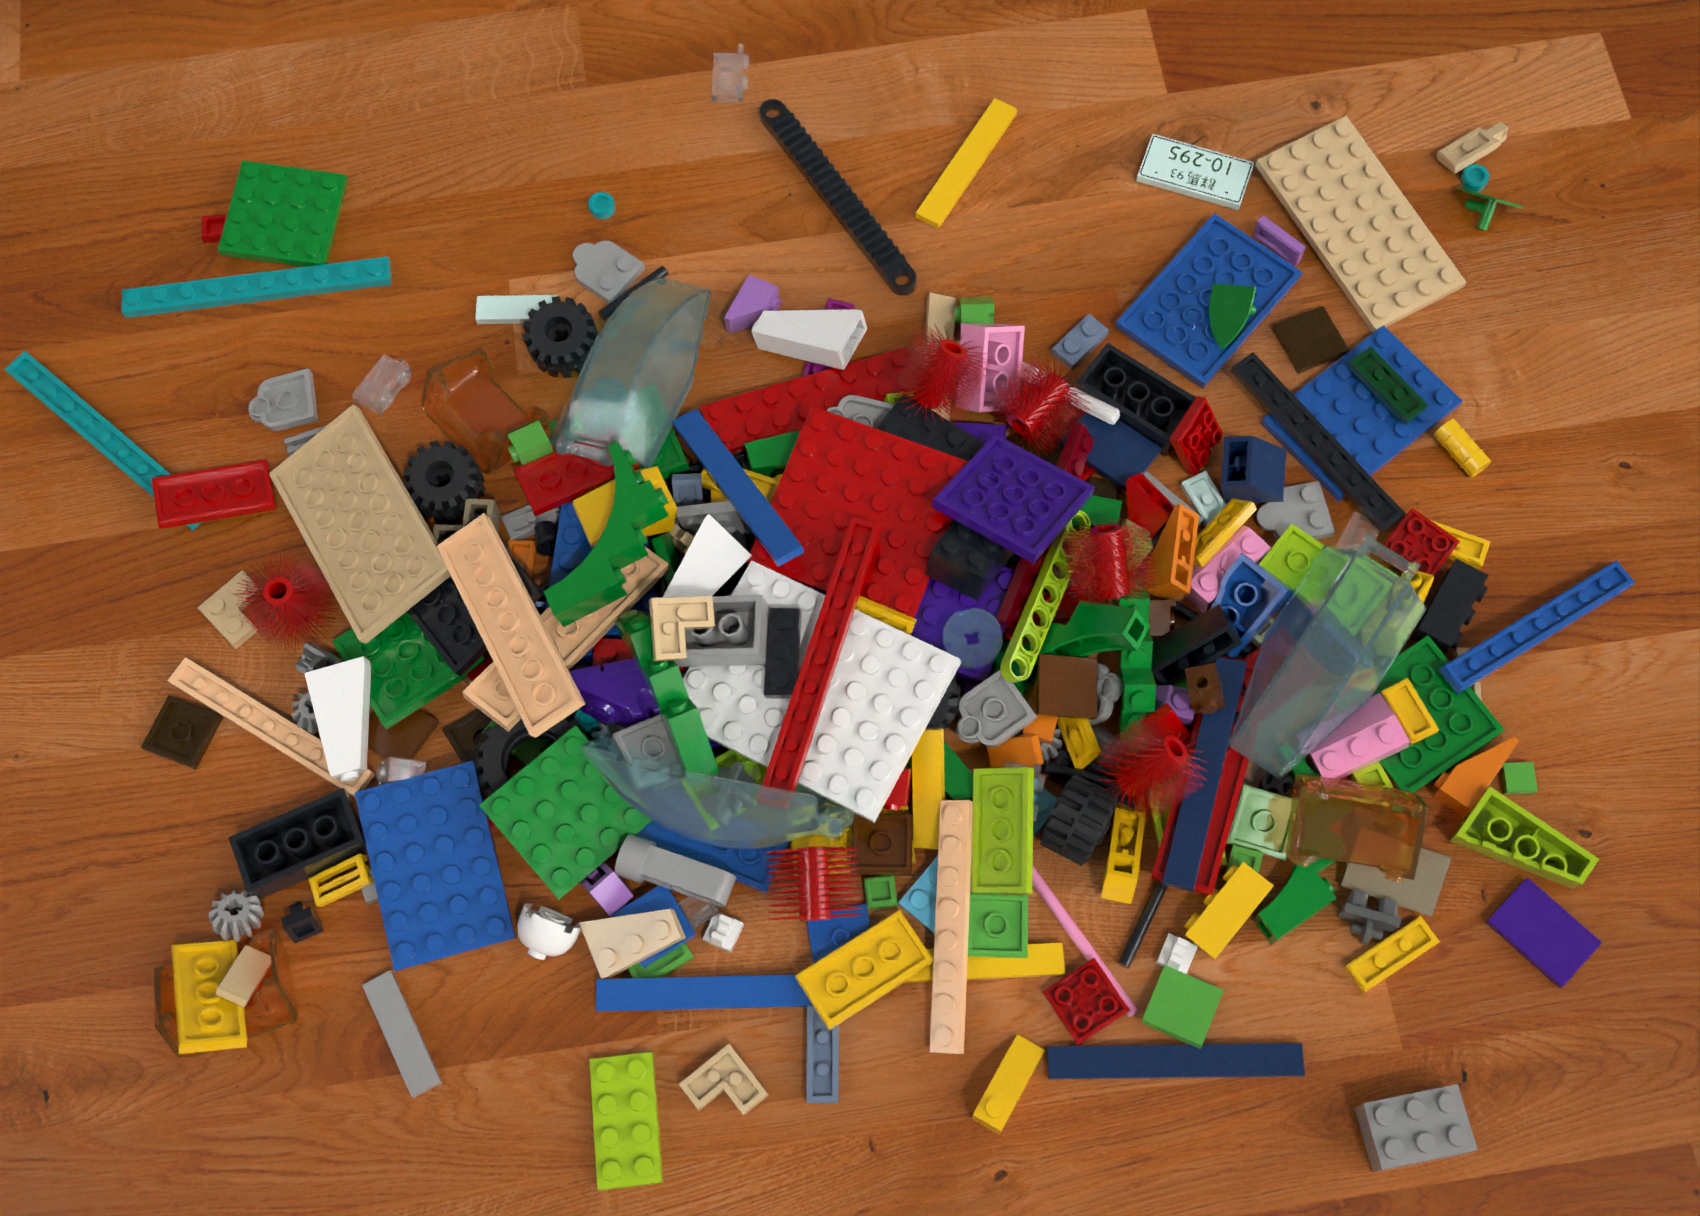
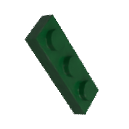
(1387, 385)

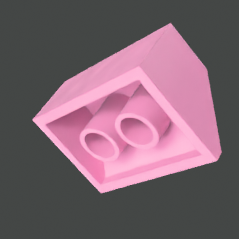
(1004, 350)
(1207, 579)
(1360, 741)

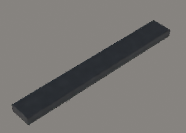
(1318, 443)

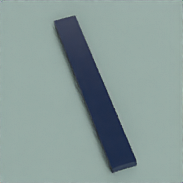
(1197, 809)
(1175, 1061)

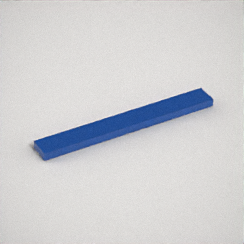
(738, 488)
(1536, 627)
(699, 993)

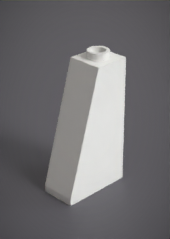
(811, 335)
(708, 562)
(342, 714)

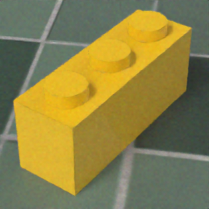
(1227, 909)

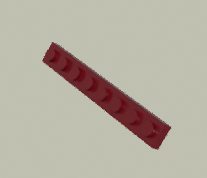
(1071, 460)

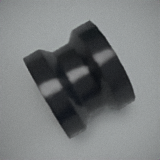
(1282, 785)

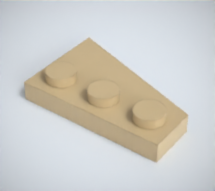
(629, 939)

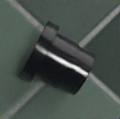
(545, 538)

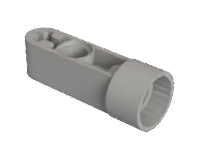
(642, 861)

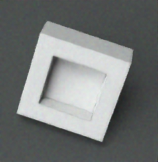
(723, 932)
(1177, 953)

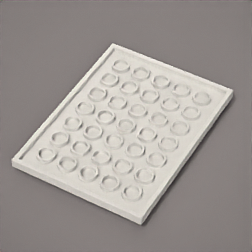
(871, 715)

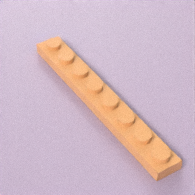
(260, 721)
(951, 927)

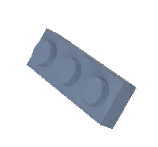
(822, 1061)

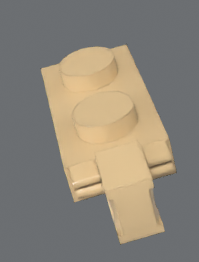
(1472, 147)

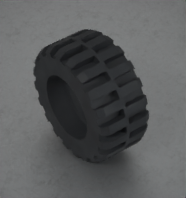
(499, 744)

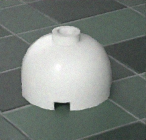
(546, 931)

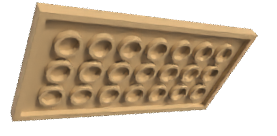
(1360, 224)
(360, 524)

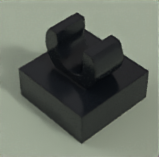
(301, 923)

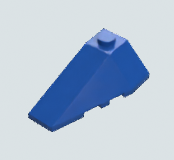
(1250, 598)

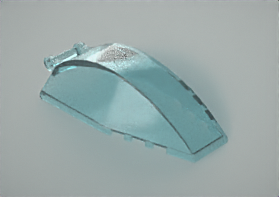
(636, 374)
(1325, 653)
(714, 807)

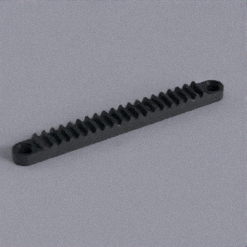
(838, 197)

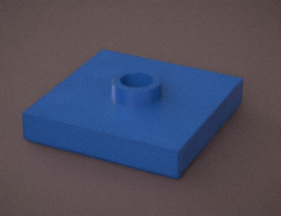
(655, 900)
(831, 934)

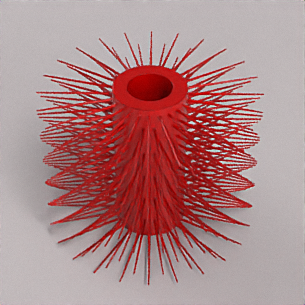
(939, 373)
(1038, 404)
(1110, 561)
(287, 601)
(1151, 765)
(813, 882)

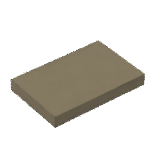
(1414, 894)

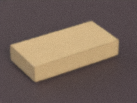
(244, 976)

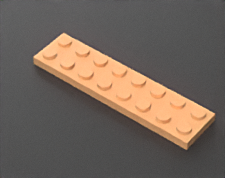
(510, 626)
(572, 641)

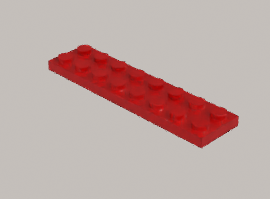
(785, 405)
(1223, 812)

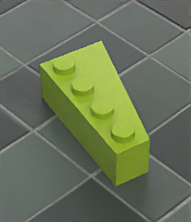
(1522, 840)

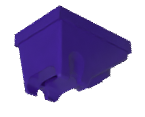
(615, 694)

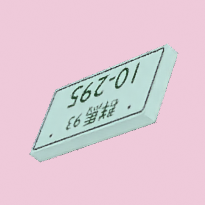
(1195, 172)

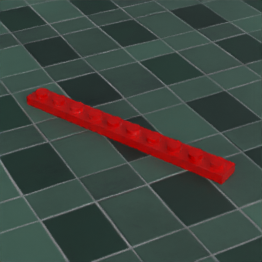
(822, 655)

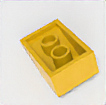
(596, 506)

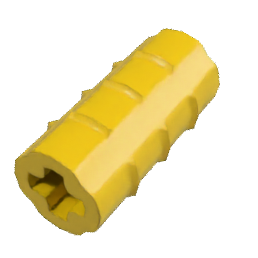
(1462, 448)

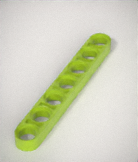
(1038, 604)

